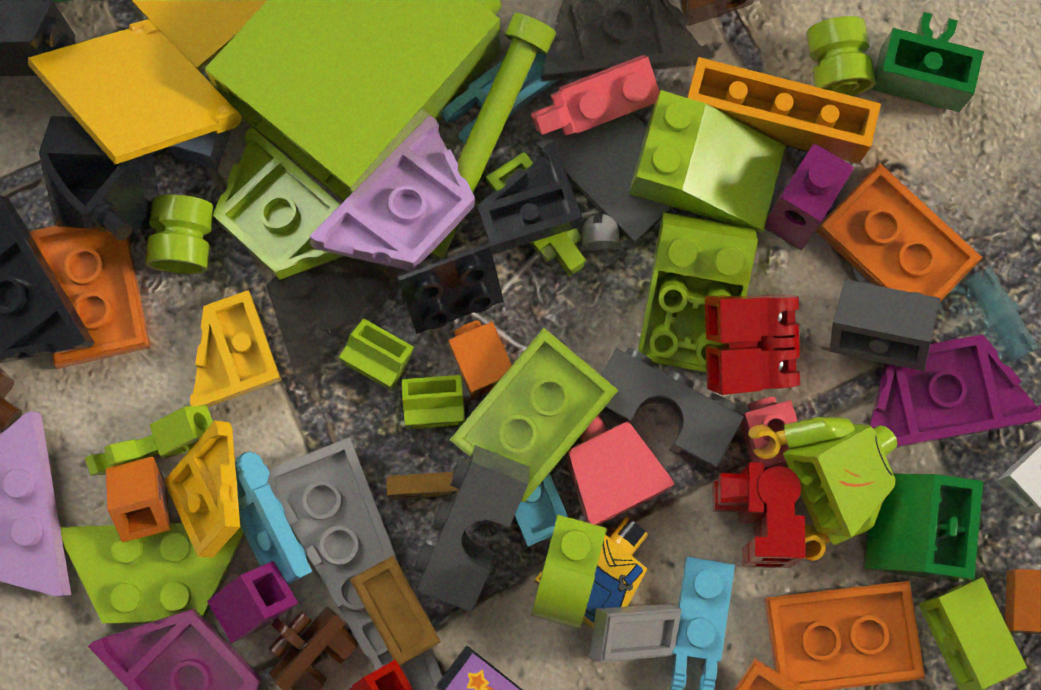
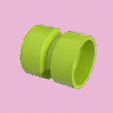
(839, 49)
(179, 234)

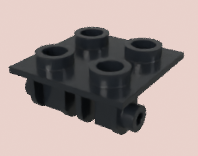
(451, 288)

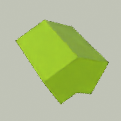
(376, 354)
(433, 402)

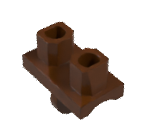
(295, 666)

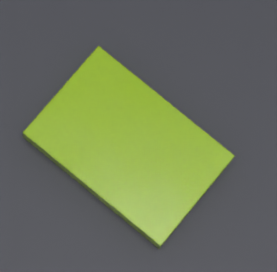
(537, 408)

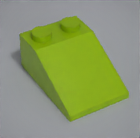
(706, 163)

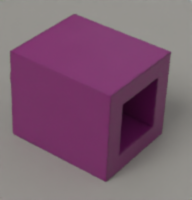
(252, 601)

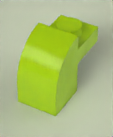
(568, 572)

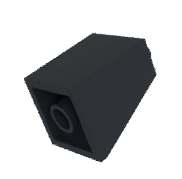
(30, 30)

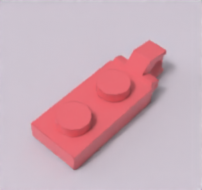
(599, 98)

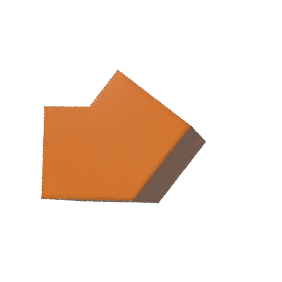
(1023, 601)

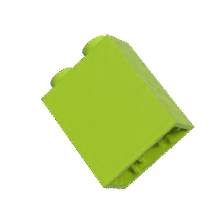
(352, 76)

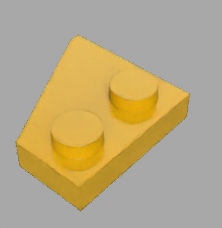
(232, 352)
(206, 490)

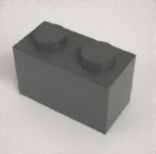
(884, 324)

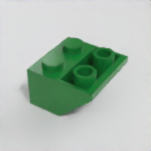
(927, 528)

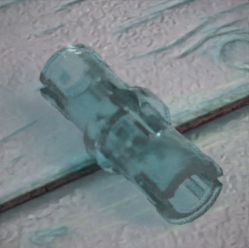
(1001, 313)

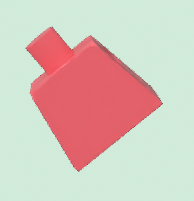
(614, 471)

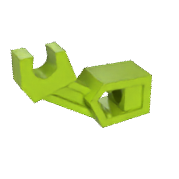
(169, 438)

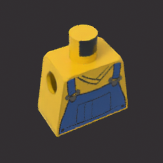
(617, 570)

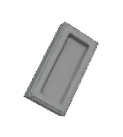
(634, 632)

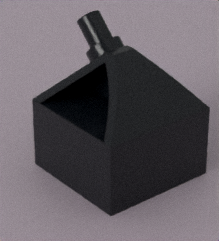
(88, 186)

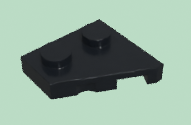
(531, 205)

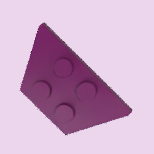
(956, 395)
(175, 655)

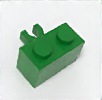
(928, 67)

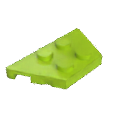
(274, 209)
(145, 575)

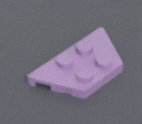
(401, 206)
(29, 519)

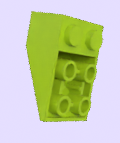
(689, 263)

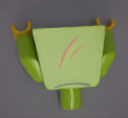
(839, 472)

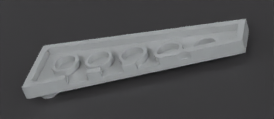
(343, 536)

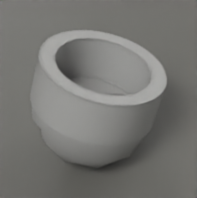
(600, 235)

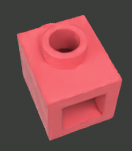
(773, 415)

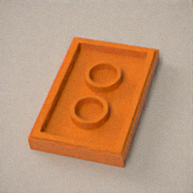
(897, 238)
(101, 286)
(845, 636)

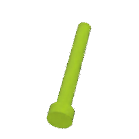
(527, 39)

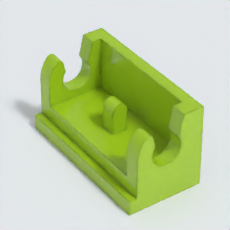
(972, 636)

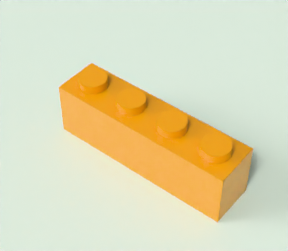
(788, 109)

